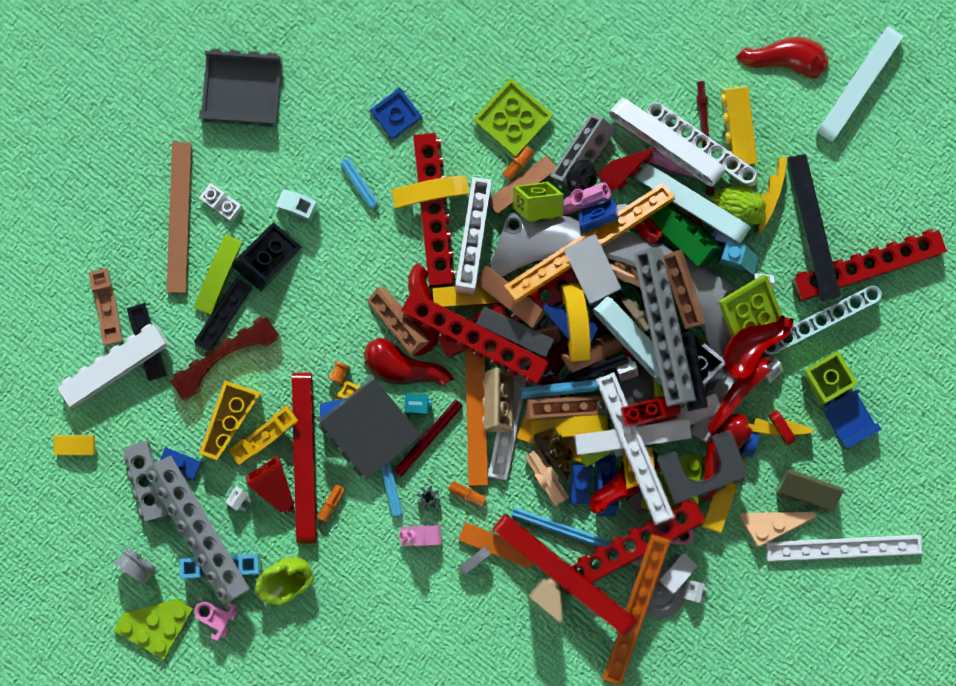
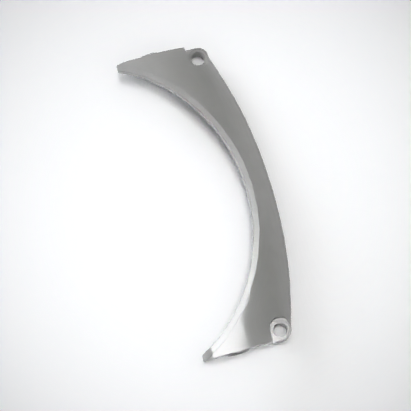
(543, 238)

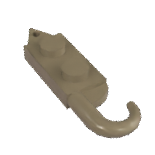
(635, 311)

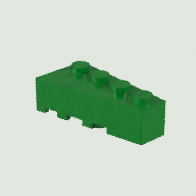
(686, 235)

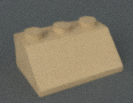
(498, 400)
(548, 597)

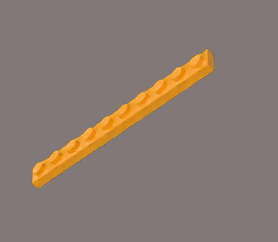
(559, 262)

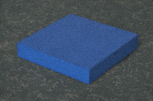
(396, 114)
(598, 215)

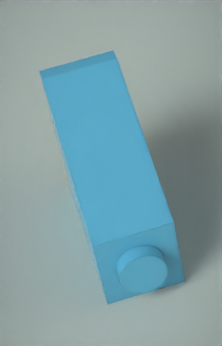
(738, 258)

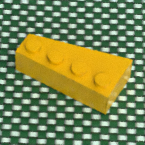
(739, 123)
(230, 411)

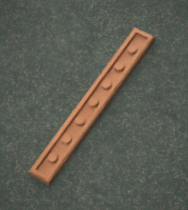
(179, 217)

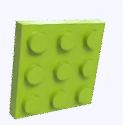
(513, 117)
(750, 305)

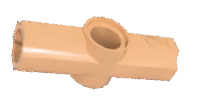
(546, 477)

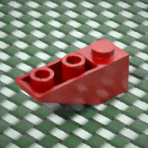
(618, 170)
(649, 412)

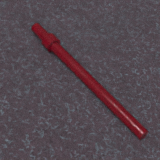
(702, 101)

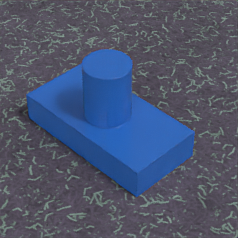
(187, 465)
(580, 484)

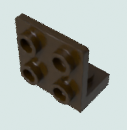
(555, 451)

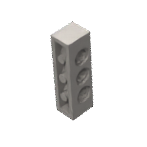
(585, 146)
(131, 455)

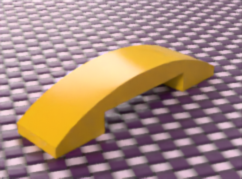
(430, 190)
(577, 322)
(571, 425)
(263, 436)

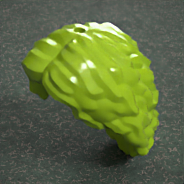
(741, 202)
(284, 581)

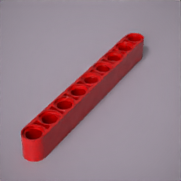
(304, 458)
(566, 575)

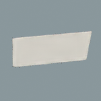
(592, 268)

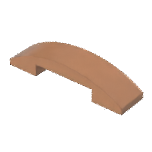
(106, 306)

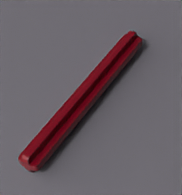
(428, 438)

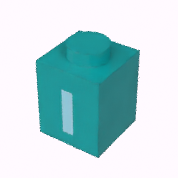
(417, 404)

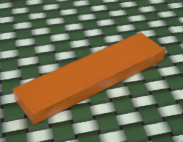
(495, 544)

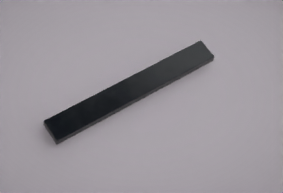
(813, 228)

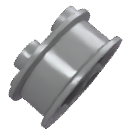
(137, 569)

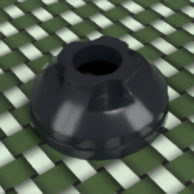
(579, 172)

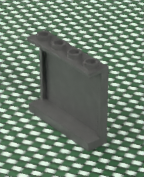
(241, 88)
(368, 428)

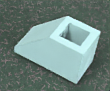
(297, 204)

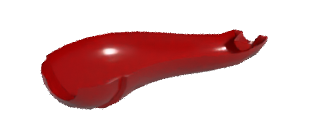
(794, 53)
(418, 284)
(750, 343)
(395, 367)
(738, 392)
(741, 432)
(615, 490)

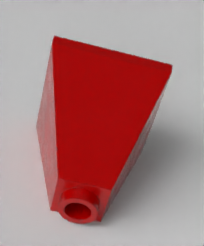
(272, 485)

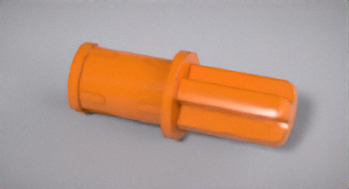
(518, 163)
(466, 493)
(330, 503)

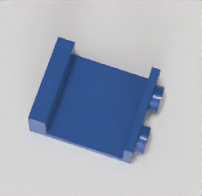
(850, 418)

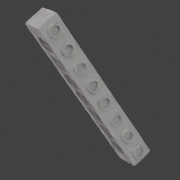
(664, 326)
(205, 535)

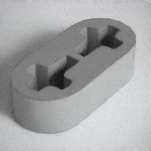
(474, 561)

